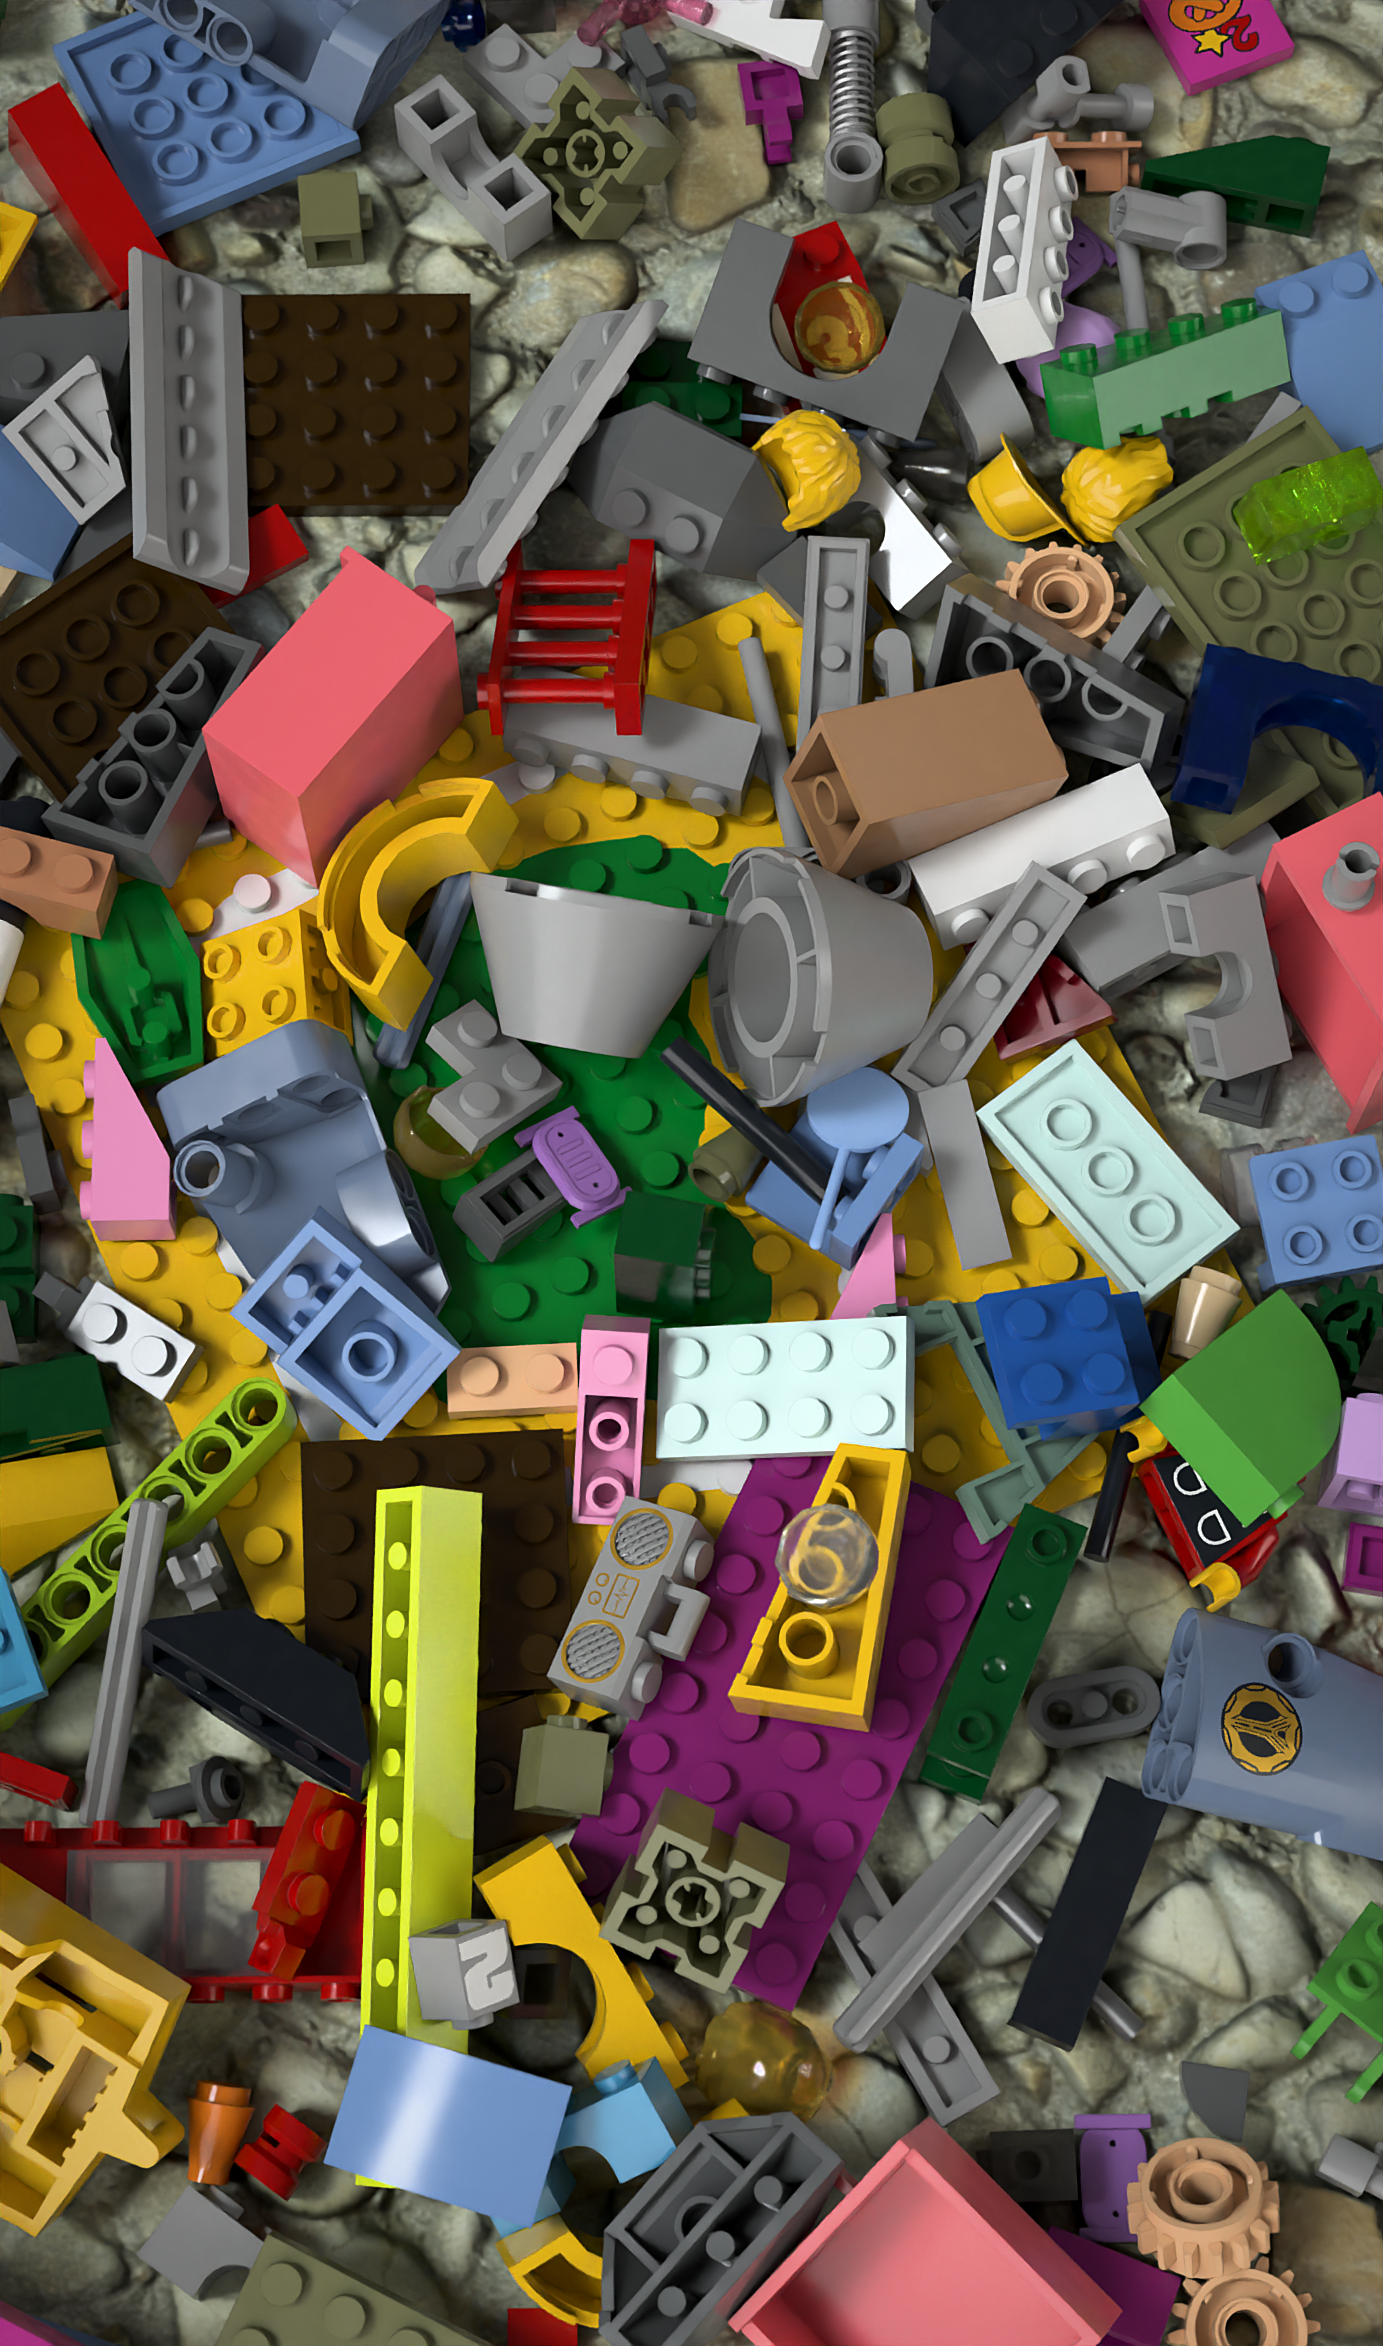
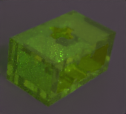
(1309, 505)

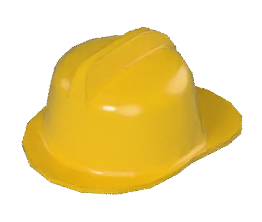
(1014, 500)

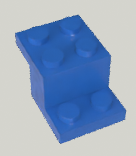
(1069, 1356)

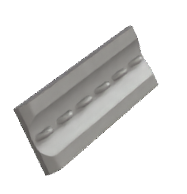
(187, 424)
(537, 447)

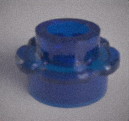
(464, 24)

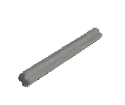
(123, 1661)
(947, 1920)

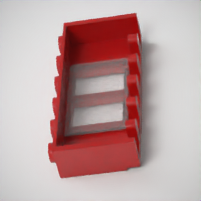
(189, 1900)

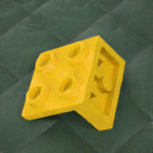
(269, 979)

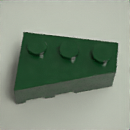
(664, 1257)
(55, 1408)

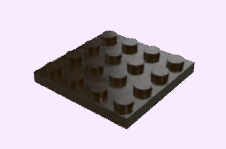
(357, 403)
(91, 658)
(522, 1545)

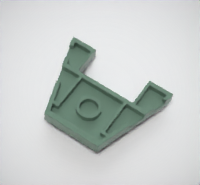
(999, 1495)

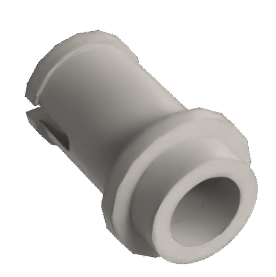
(1350, 880)

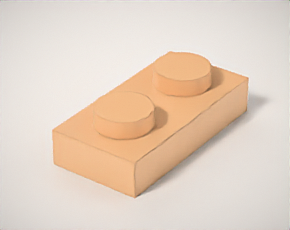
(513, 1381)

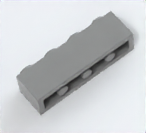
(679, 755)
(1126, 936)

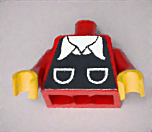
(1200, 1527)

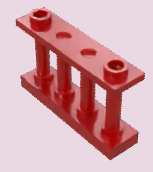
(624, 653)

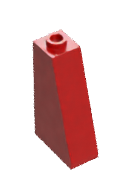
(79, 187)

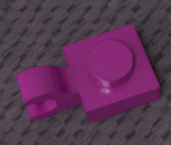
(771, 98)

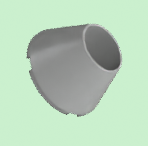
(586, 963)
(811, 976)

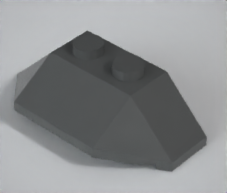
(685, 488)
(711, 2228)

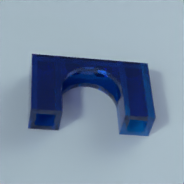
(1248, 694)

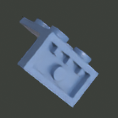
(876, 1185)
(1319, 1211)

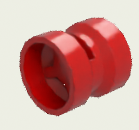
(281, 2152)

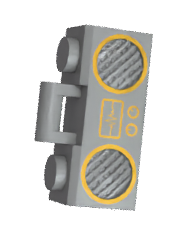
(635, 1609)

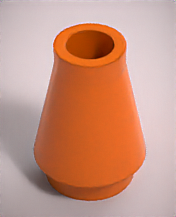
(216, 2128)

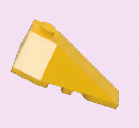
(52, 1503)

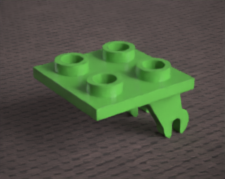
(1352, 1985)

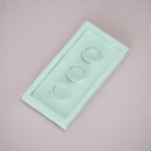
(1106, 1173)
(785, 1388)

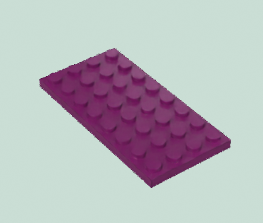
(785, 1777)

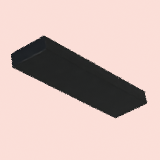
(1087, 1915)

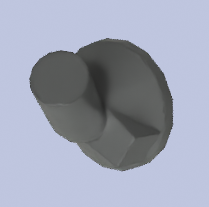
(206, 1792)

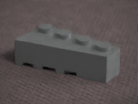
(45, 347)
(1082, 692)
(157, 781)

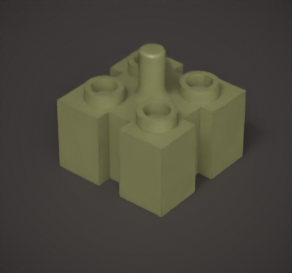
(598, 153)
(695, 1891)

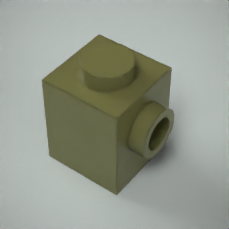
(333, 218)
(563, 1769)

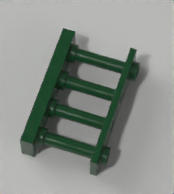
(1002, 1654)

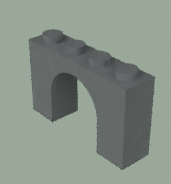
(740, 341)

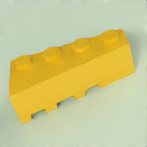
(823, 1661)

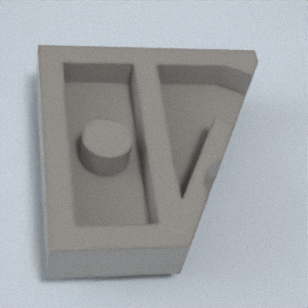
(74, 441)

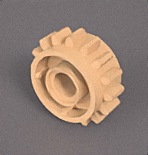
(1071, 579)
(1203, 2208)
(1246, 2291)

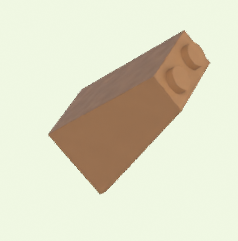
(921, 770)

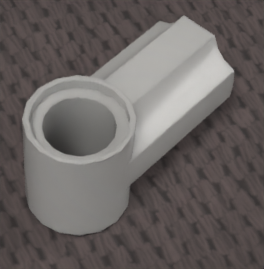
(1186, 226)

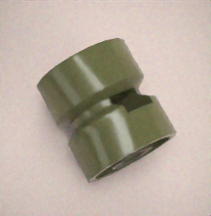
(917, 148)

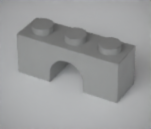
(496, 197)
(914, 556)
(1245, 1021)
(201, 2241)

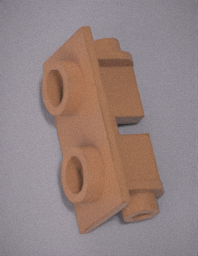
(1101, 159)

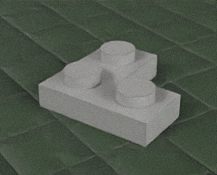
(526, 81)
(498, 1080)

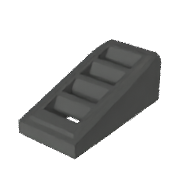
(490, 1219)

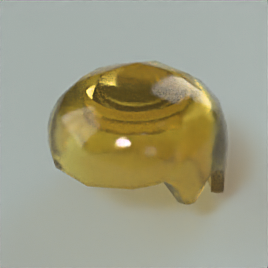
(839, 328)
(425, 1143)

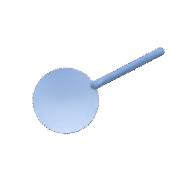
(855, 1117)

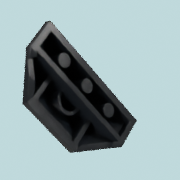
(996, 49)
(267, 1689)

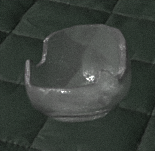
(827, 1556)

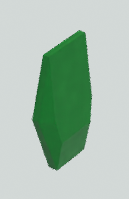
(143, 987)

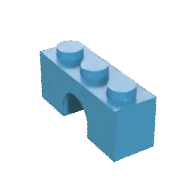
(624, 2116)

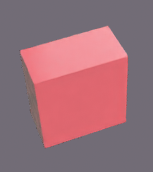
(336, 716)
(1332, 956)
(927, 2259)

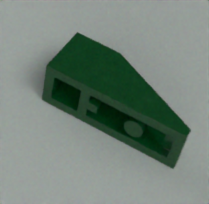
(1264, 180)

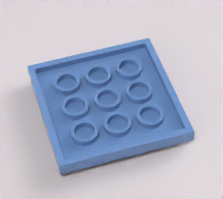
(188, 127)

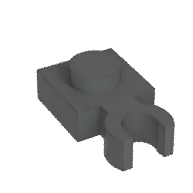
(42, 1168)

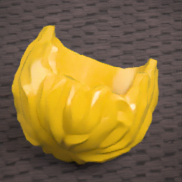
(814, 465)
(1113, 484)

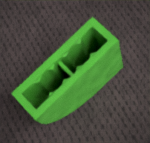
(1254, 1409)

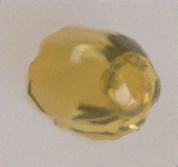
(763, 2062)

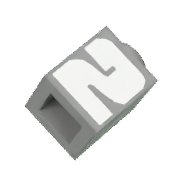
(464, 1971)

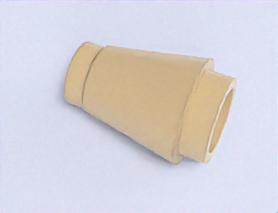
(1203, 1311)

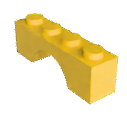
(542, 1904)

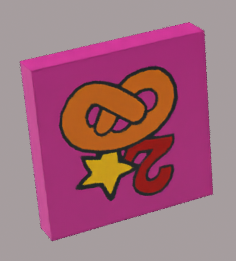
(1217, 38)

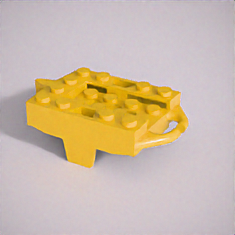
(98, 2092)

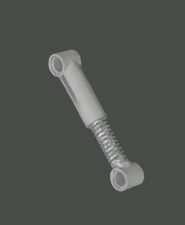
(851, 137)

